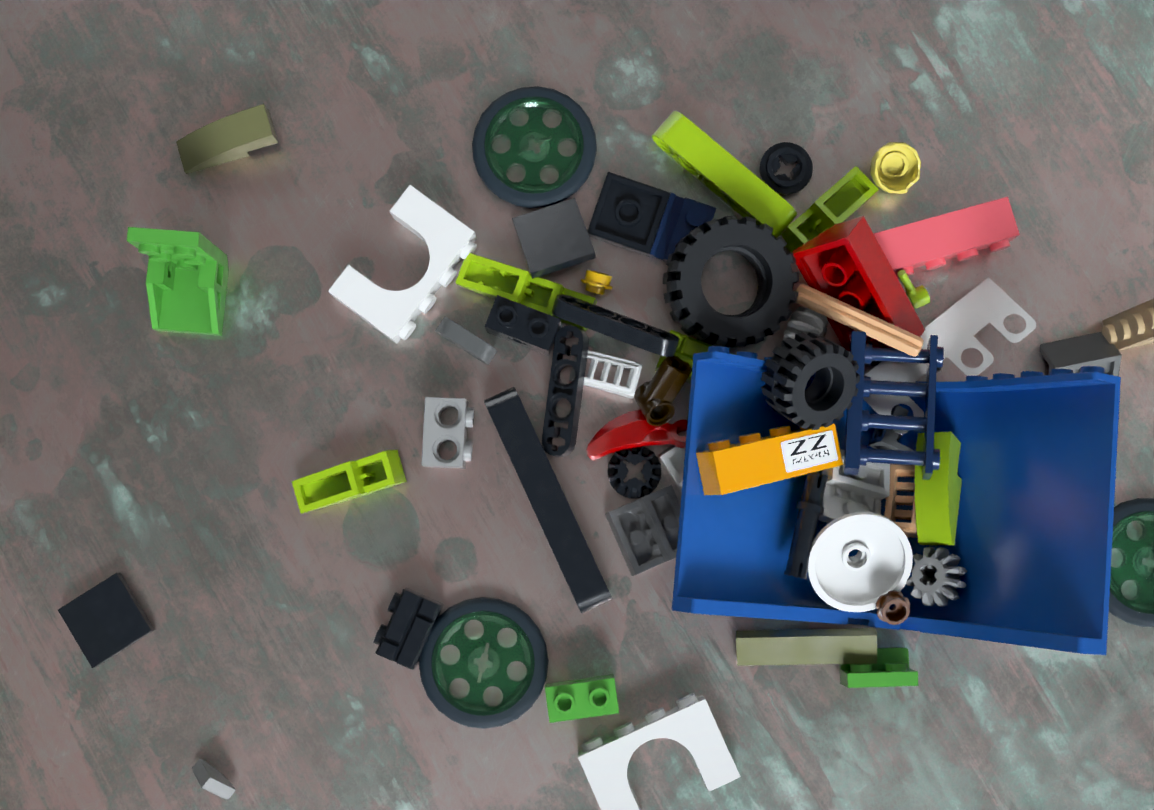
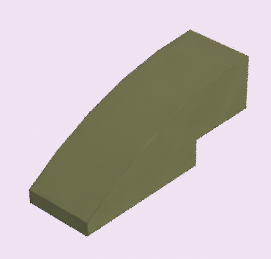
(227, 139)

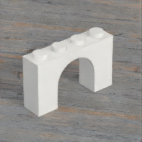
(396, 311)
(688, 723)

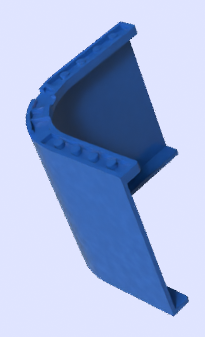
(1028, 520)

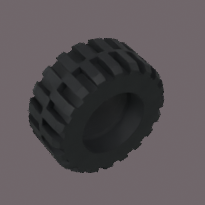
(772, 271)

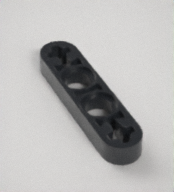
(615, 325)
(558, 390)

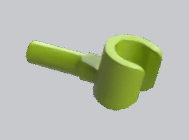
(917, 295)

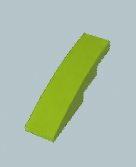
(515, 284)

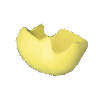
(895, 167)

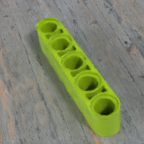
(722, 173)

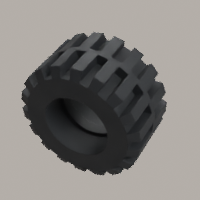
(830, 389)

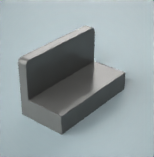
(1082, 351)

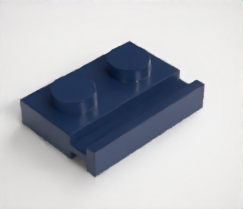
(678, 220)

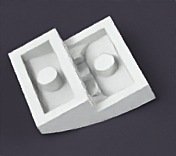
(855, 493)

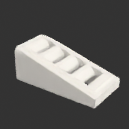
(621, 364)

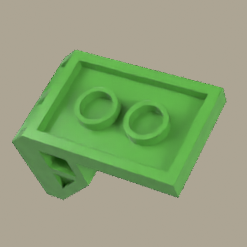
(183, 280)

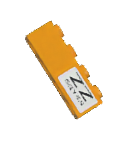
(767, 459)

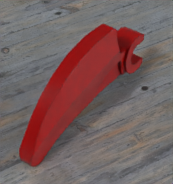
(634, 431)

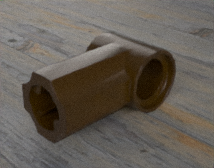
(657, 395)

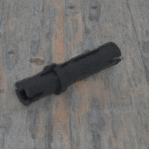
(806, 524)

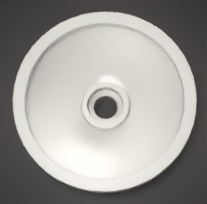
(878, 567)

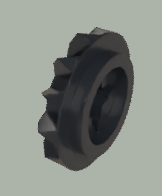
(788, 154)
(634, 488)

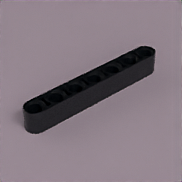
(548, 500)

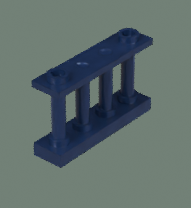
(860, 420)

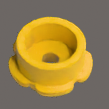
(597, 281)

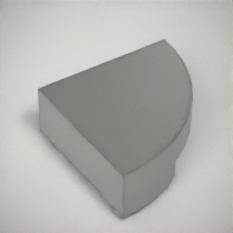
(212, 780)

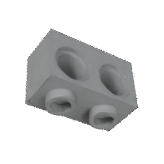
(437, 433)

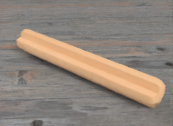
(859, 320)

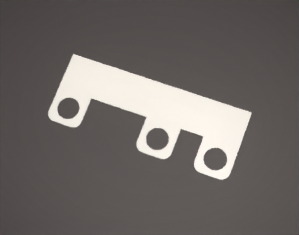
(955, 333)

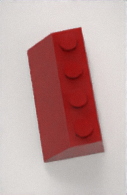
(854, 269)

